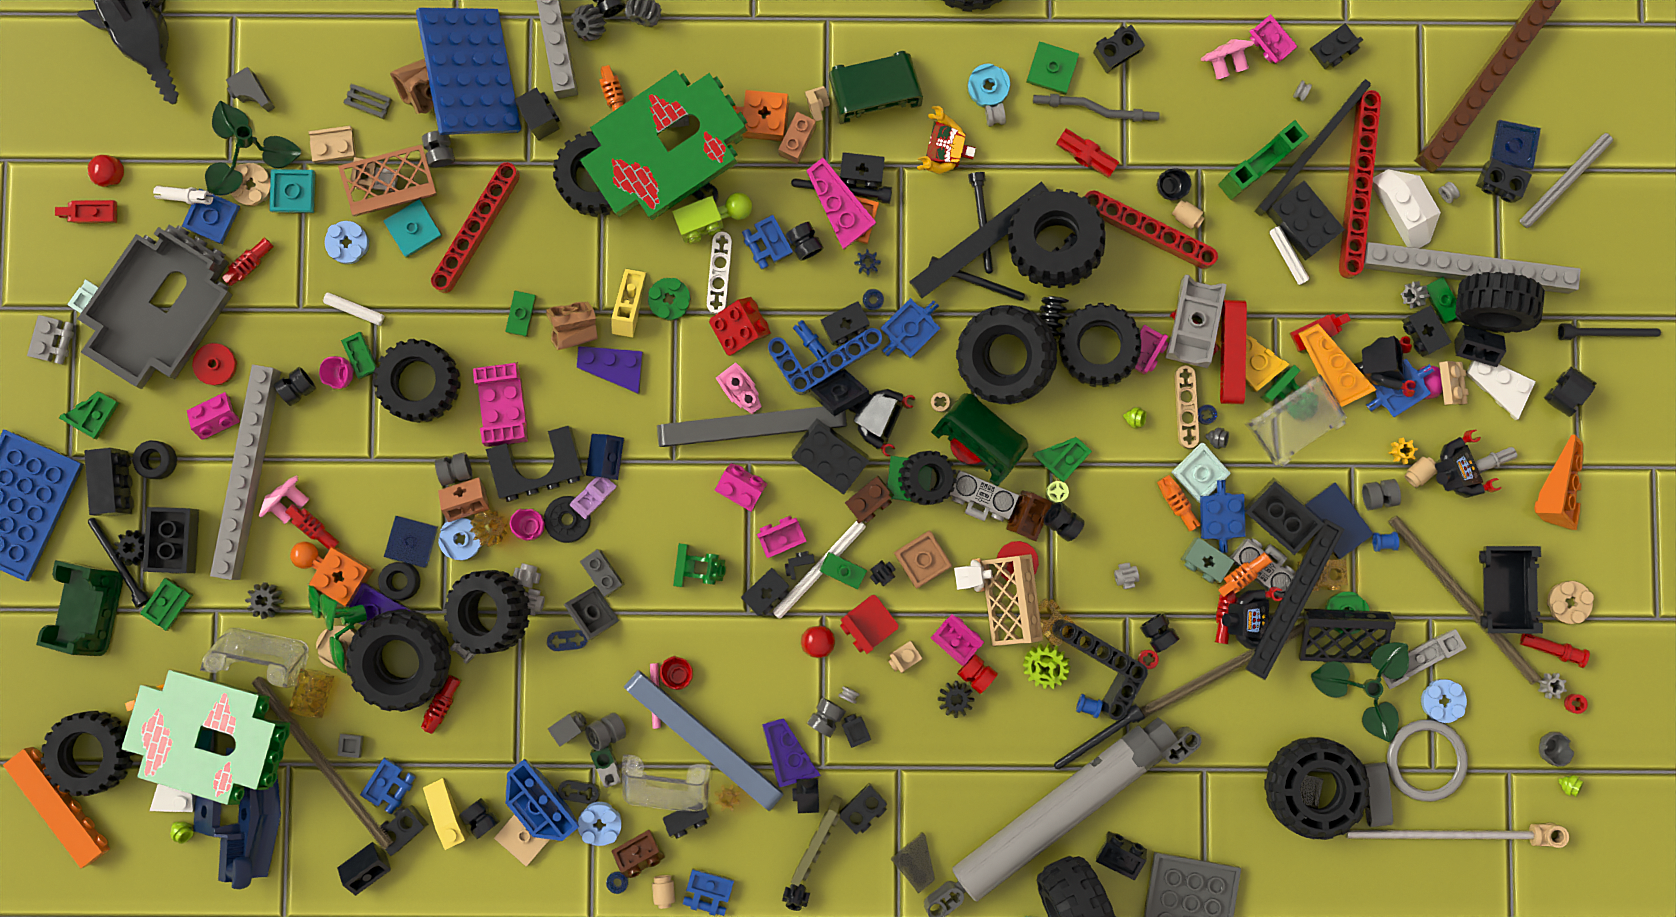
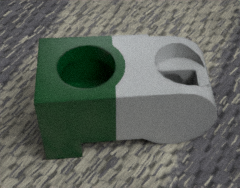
(606, 766)

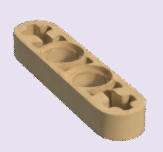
(1182, 407)

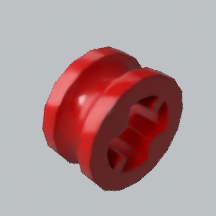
(1151, 664)
(1568, 703)

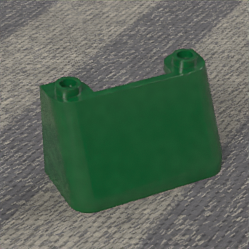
(875, 86)
(983, 435)
(85, 610)

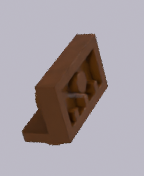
(869, 499)
(1028, 515)
(637, 854)

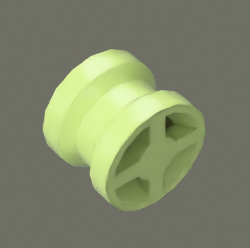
(1060, 491)

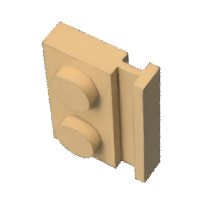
(332, 144)

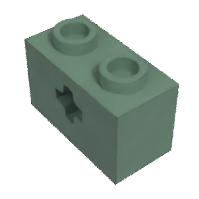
(1218, 561)

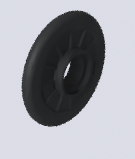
(554, 524)

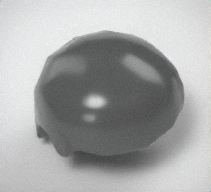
(1555, 749)

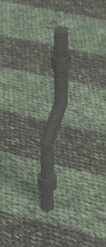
(1136, 115)

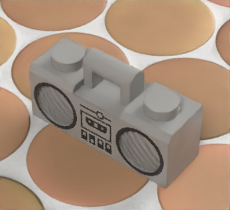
(977, 491)
(1271, 576)

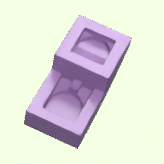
(592, 496)

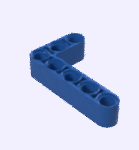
(824, 363)

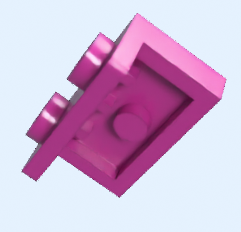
(1273, 40)
(1151, 345)
(212, 416)
(740, 486)
(781, 537)
(957, 639)

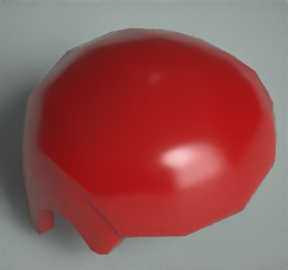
(105, 170)
(818, 641)
(676, 673)

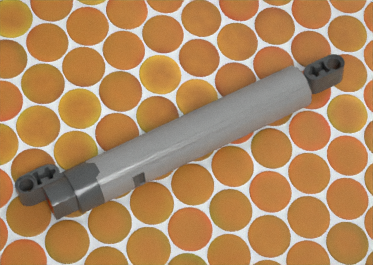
(1061, 811)

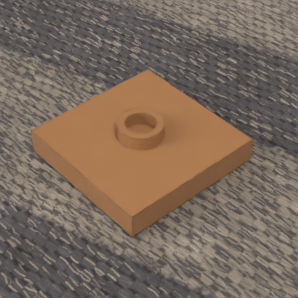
(923, 559)

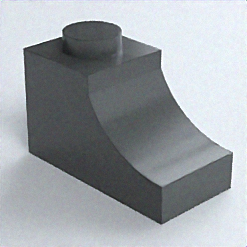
(247, 87)

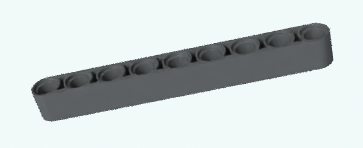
(746, 426)

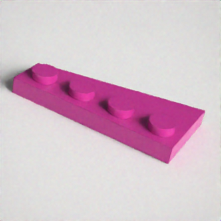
(842, 208)

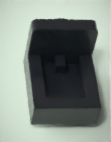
(801, 558)
(855, 730)

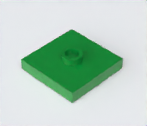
(1052, 68)
(924, 478)

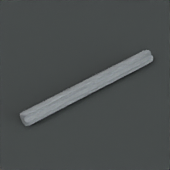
(1566, 180)

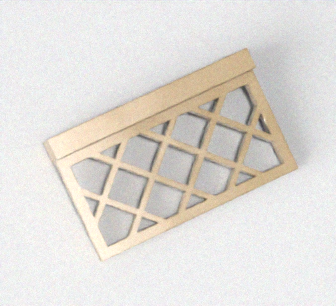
(1025, 599)

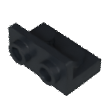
(1335, 45)
(1122, 855)

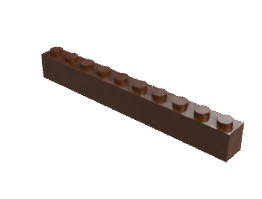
(1485, 83)

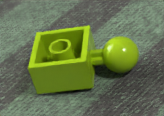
(705, 218)

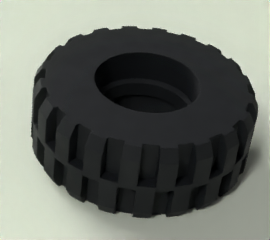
(1051, 210)

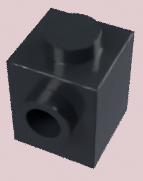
(807, 795)

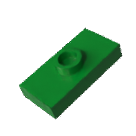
(1442, 300)
(520, 313)
(359, 355)
(843, 570)

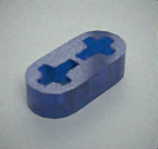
(568, 645)

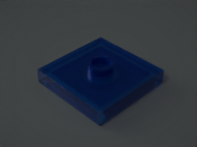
(1515, 144)
(410, 541)

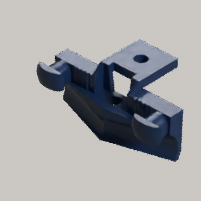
(245, 845)

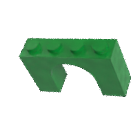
(1263, 160)

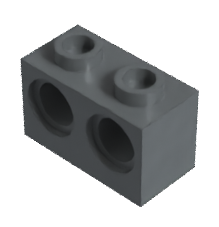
(602, 572)
(568, 728)

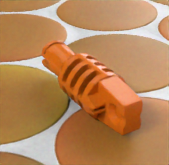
(611, 88)
(1178, 502)
(1244, 574)

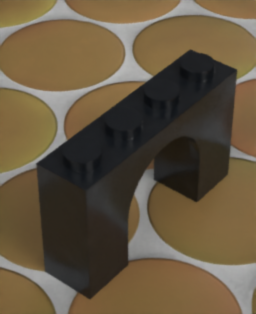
(565, 468)

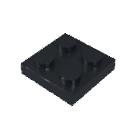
(839, 392)

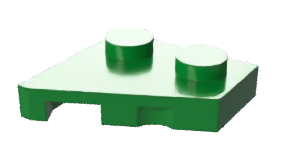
(92, 414)
(1063, 457)

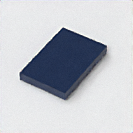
(1335, 507)

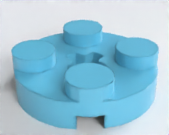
(994, 75)

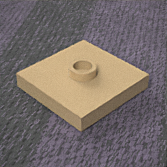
(519, 841)

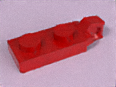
(89, 211)
(1329, 324)

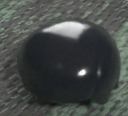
(1173, 184)

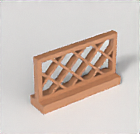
(388, 199)

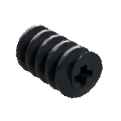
(1051, 312)

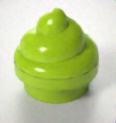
(1135, 417)
(1571, 785)
(181, 832)

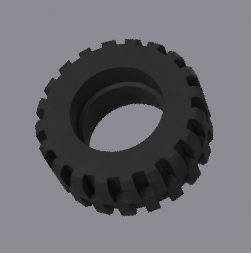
(565, 176)
(1500, 302)
(1092, 317)
(390, 372)
(463, 611)
(60, 760)

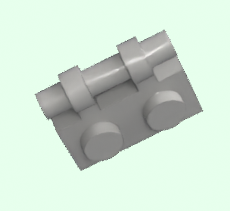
(45, 339)

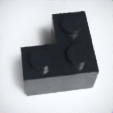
(539, 116)

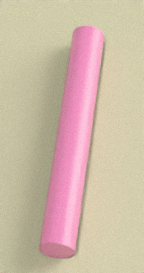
(654, 676)

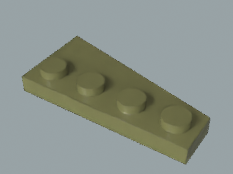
(820, 836)

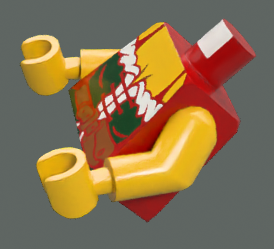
(945, 145)

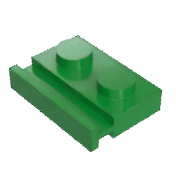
(166, 604)

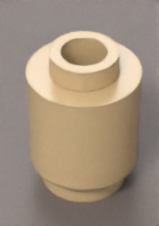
(1188, 214)
(1421, 472)
(663, 891)

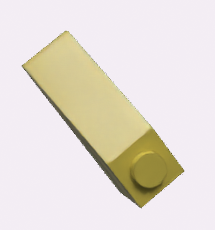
(628, 303)
(445, 814)

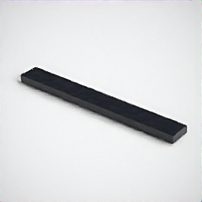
(1313, 147)
(970, 247)
(1294, 599)

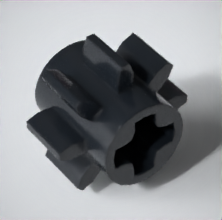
(882, 573)
(796, 897)

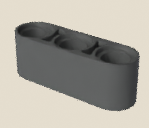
(1379, 808)

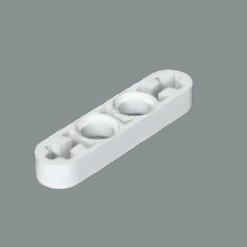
(722, 273)

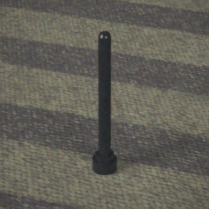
(977, 181)
(883, 194)
(985, 283)
(1567, 332)
(139, 596)
(1133, 715)

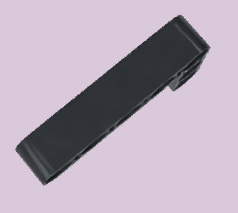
(1107, 658)

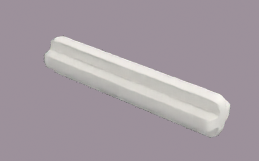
(1289, 255)
(354, 309)

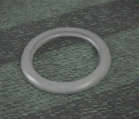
(1451, 735)

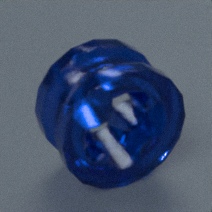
(1209, 420)

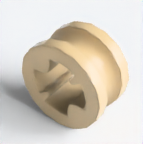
(940, 408)

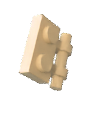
(1453, 383)

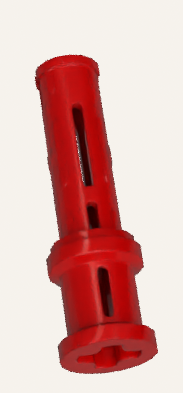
(1564, 652)

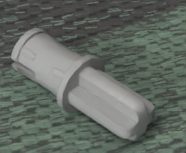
(1496, 459)

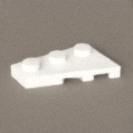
(1503, 384)
(172, 800)

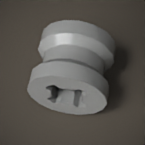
(995, 114)

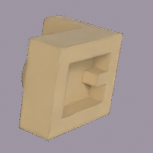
(817, 100)
(904, 657)

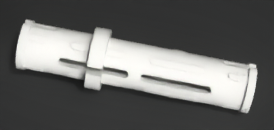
(189, 195)

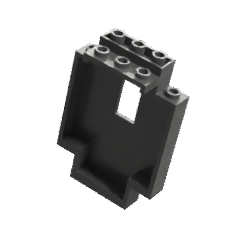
(135, 335)

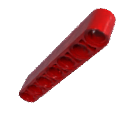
(475, 217)
(1160, 230)

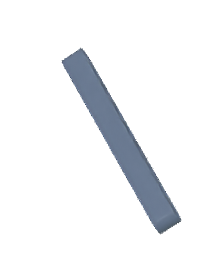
(703, 740)

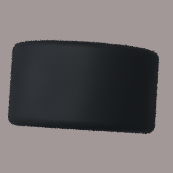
(141, 458)
(387, 574)

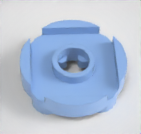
(338, 233)
(449, 535)
(1453, 709)
(604, 835)

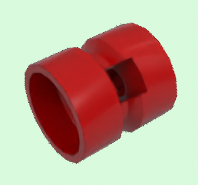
(977, 674)

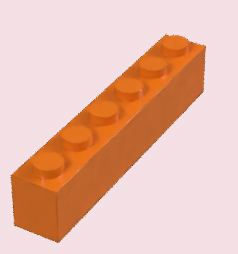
(57, 808)

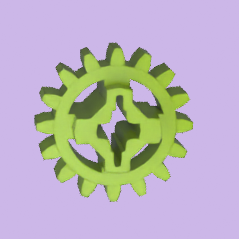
(1046, 664)

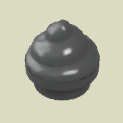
(1218, 438)

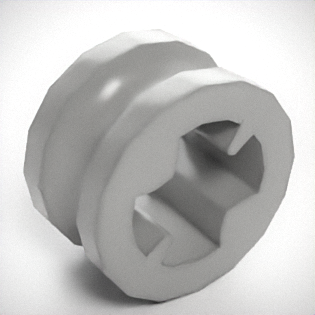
(1302, 90)
(1449, 192)
(849, 695)

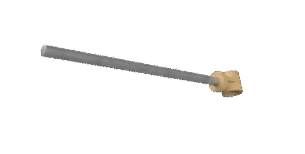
(1538, 834)

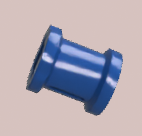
(1385, 541)
(1089, 706)

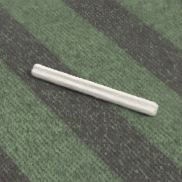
(810, 578)

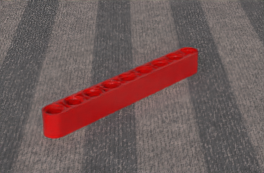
(1364, 175)

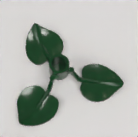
(231, 121)
(1389, 659)

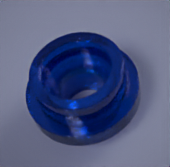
(873, 293)
(612, 887)

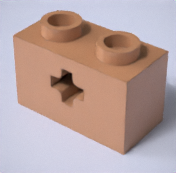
(797, 137)
(463, 499)

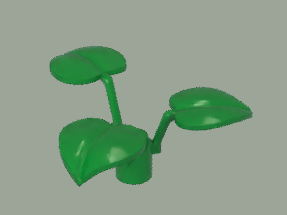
(348, 616)

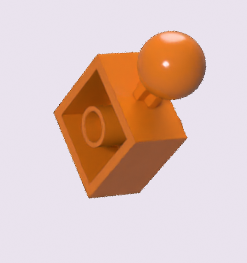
(759, 103)
(328, 569)

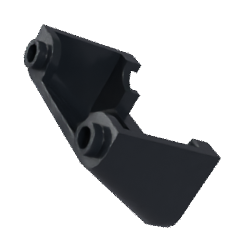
(1510, 589)

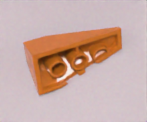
(1559, 493)

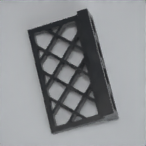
(1344, 619)

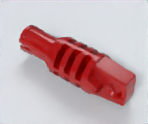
(247, 262)
(311, 526)
(1222, 634)
(440, 705)

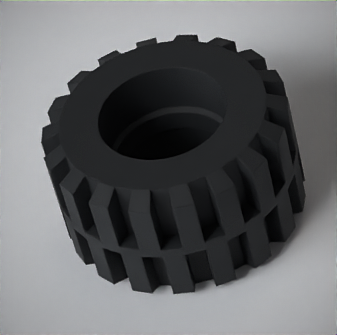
(943, 473)

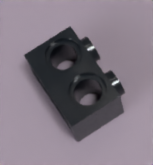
(1121, 51)
(1504, 175)
(858, 804)
(403, 833)

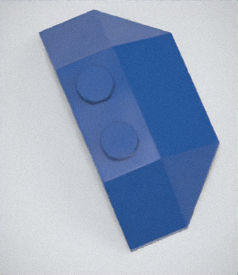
(538, 803)

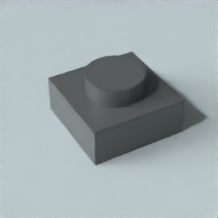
(350, 745)

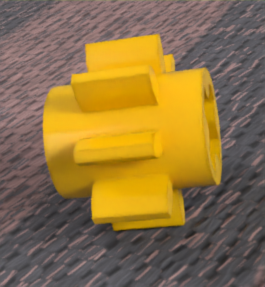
(1403, 456)

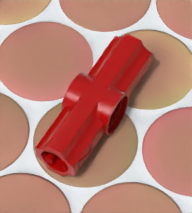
(1087, 153)

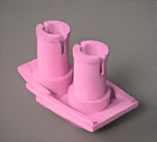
(1233, 47)
(739, 388)
(272, 501)

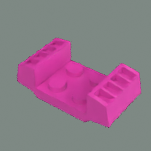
(501, 404)

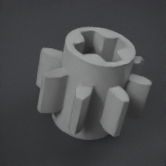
(1415, 294)
(527, 575)
(1126, 575)
(536, 601)
(1554, 680)

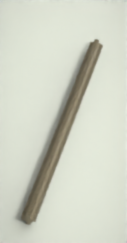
(1457, 591)
(1209, 676)
(320, 761)

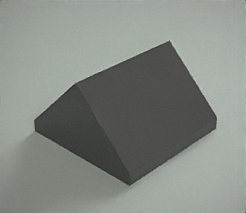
(591, 613)

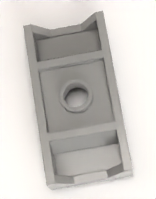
(1192, 341)

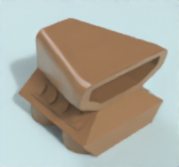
(414, 86)
(572, 324)

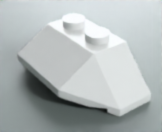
(1408, 206)

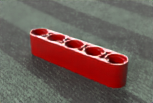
(1233, 352)

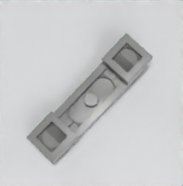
(1428, 654)

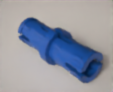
(810, 340)

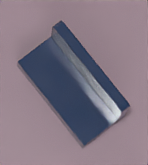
(604, 456)

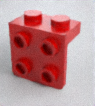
(739, 325)
(869, 624)

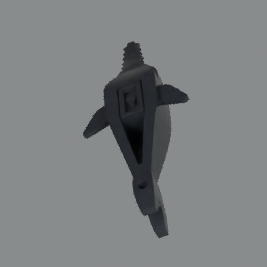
(139, 34)

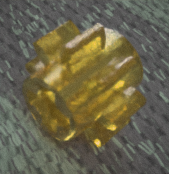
(729, 791)

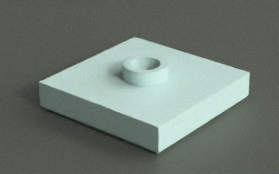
(1200, 471)

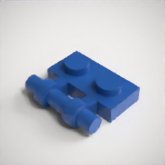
(773, 239)
(381, 783)
(710, 886)

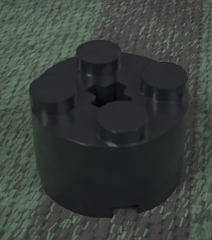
(1571, 391)

